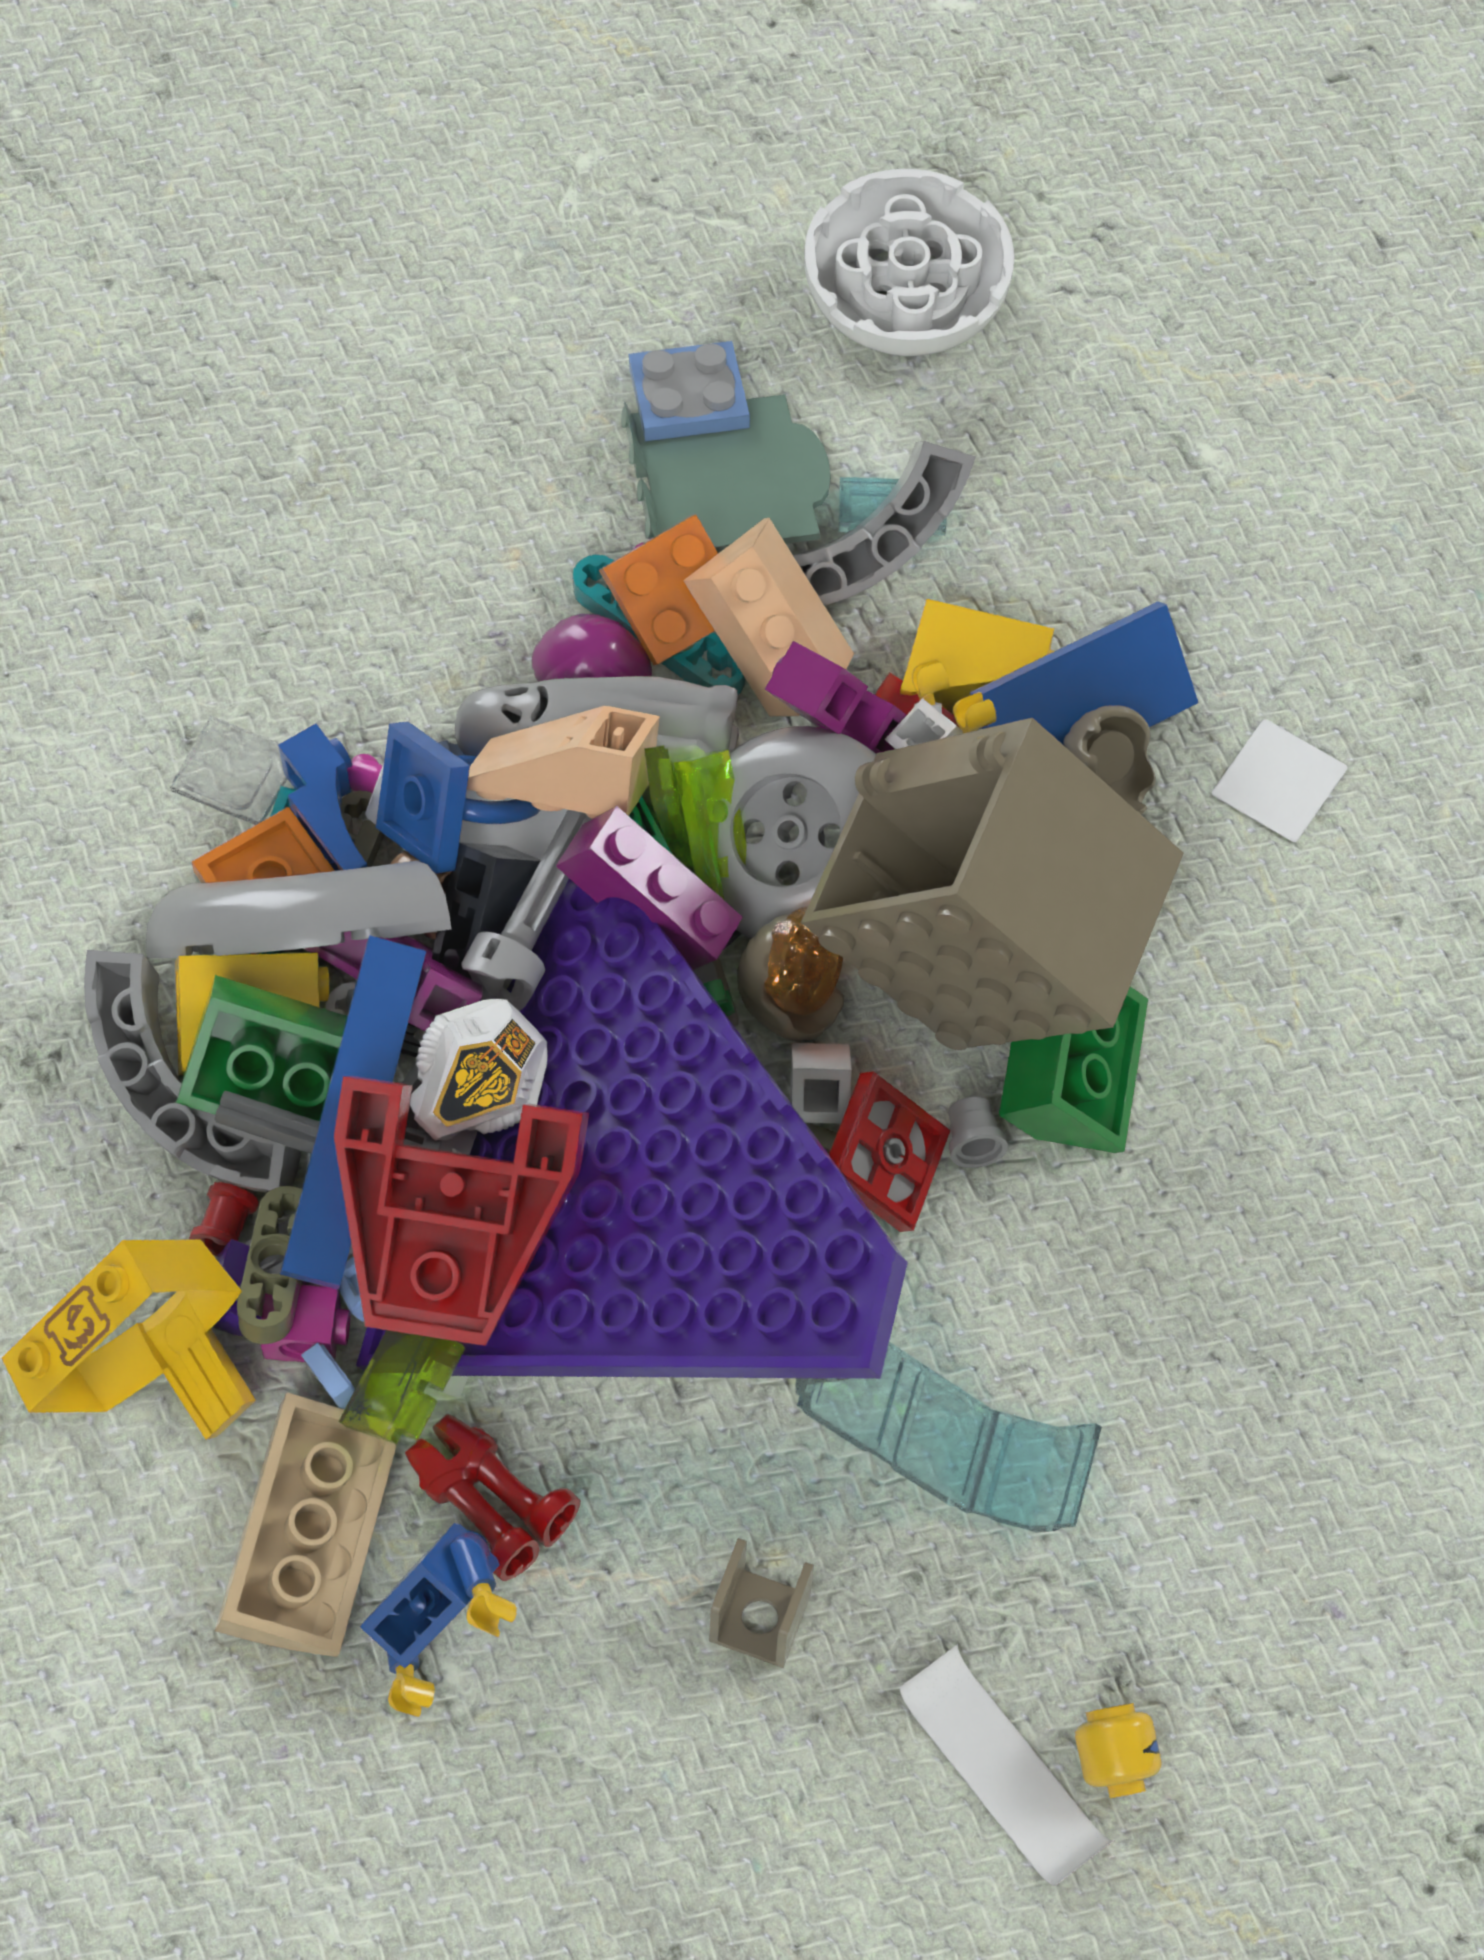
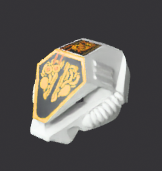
(477, 1069)

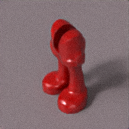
(475, 1463)

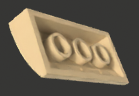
(306, 1531)

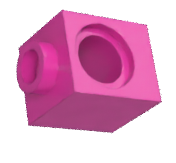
(316, 1320)

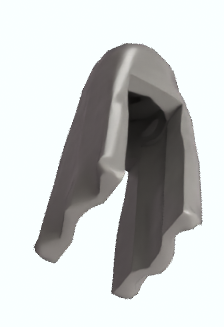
(690, 719)

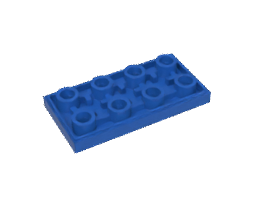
(1123, 664)

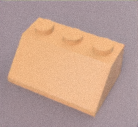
(762, 605)

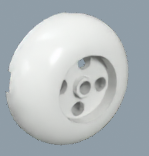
(910, 218)

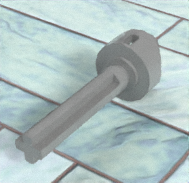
(500, 958)

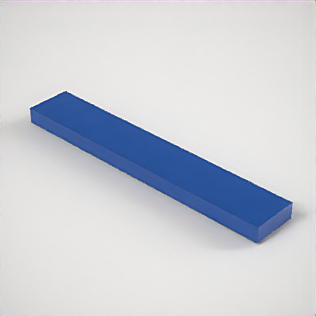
(369, 1050)

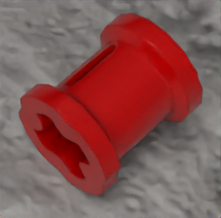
(224, 1216)

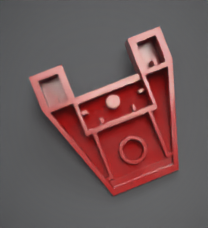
(440, 1230)

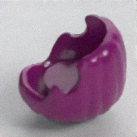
(589, 649)

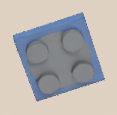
(689, 391)

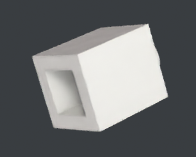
(820, 1081)

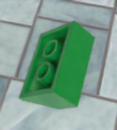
(261, 1050)
(1077, 1084)

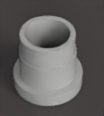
(975, 1133)

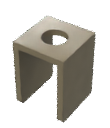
(742, 1588)

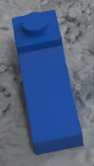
(321, 779)

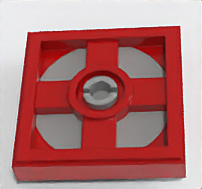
(888, 1150)

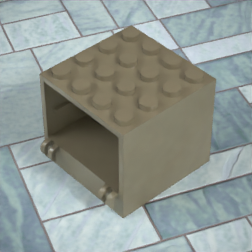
(993, 887)

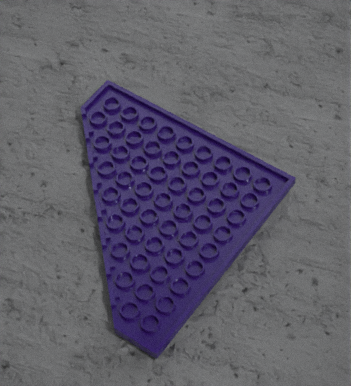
(702, 1201)

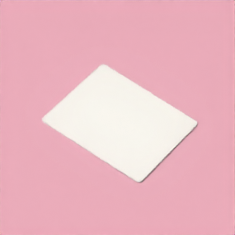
(1279, 780)

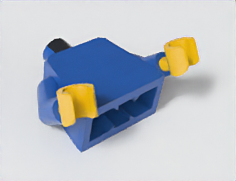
(427, 1600)

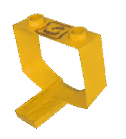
(55, 1360)

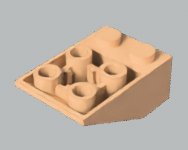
(570, 762)

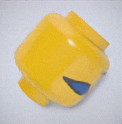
(1118, 1749)

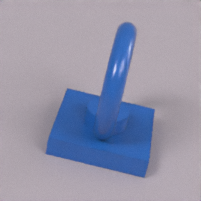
(427, 800)

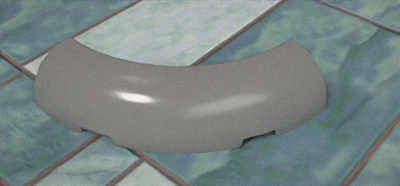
(894, 530)
(297, 911)
(132, 1054)

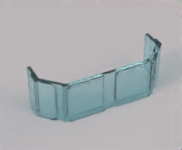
(957, 1445)

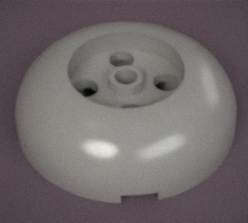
(764, 780)

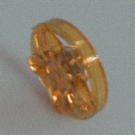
(800, 967)

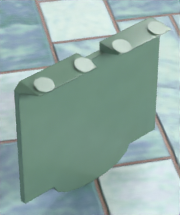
(733, 476)

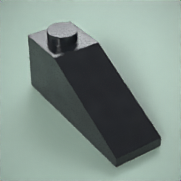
(481, 897)

